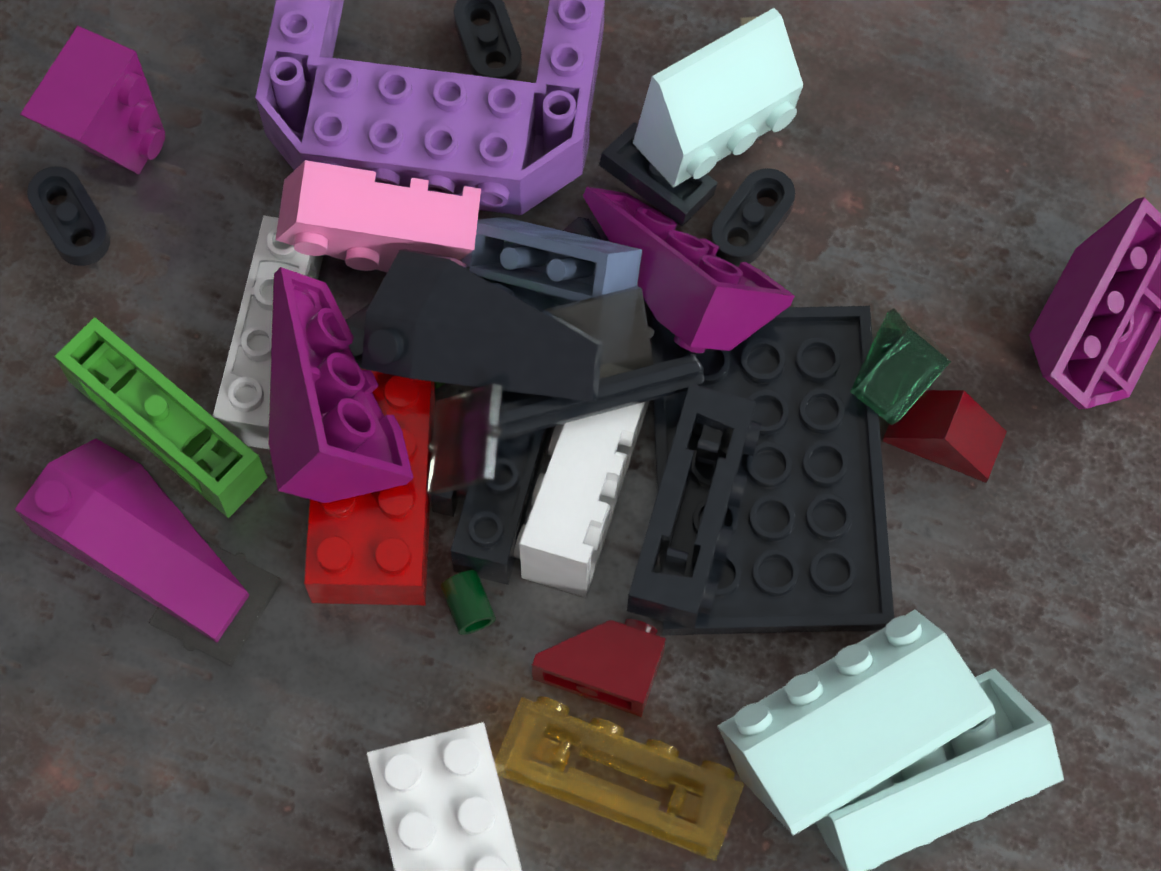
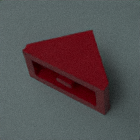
(949, 431)

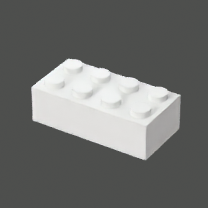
(444, 804)

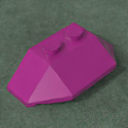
(1104, 311)

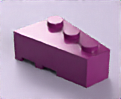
(99, 101)

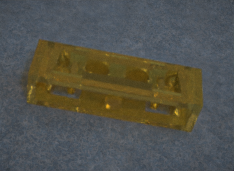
(604, 743)

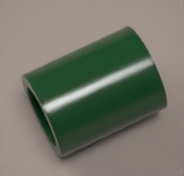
(468, 602)

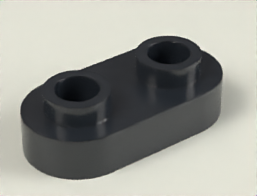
(490, 41)
(71, 218)
(749, 219)

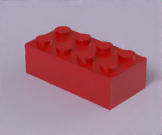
(379, 541)

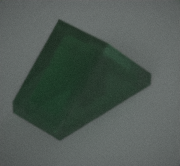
(898, 367)

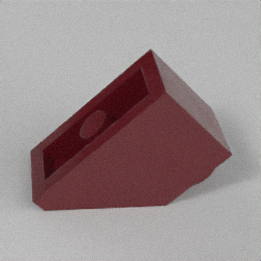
(605, 664)

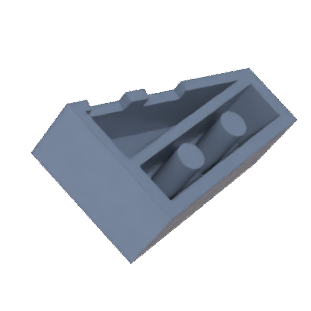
(550, 264)

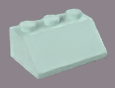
(720, 99)

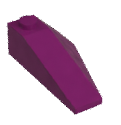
(683, 281)
(323, 418)
(129, 530)

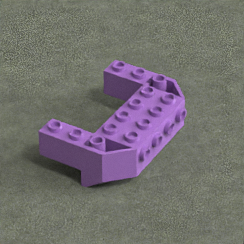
(429, 124)

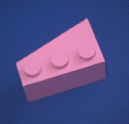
(368, 222)

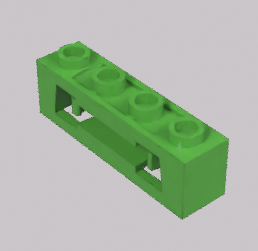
(161, 417)

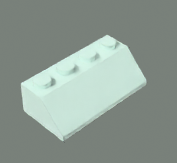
(854, 721)
(950, 787)

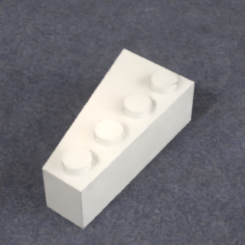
(578, 498)

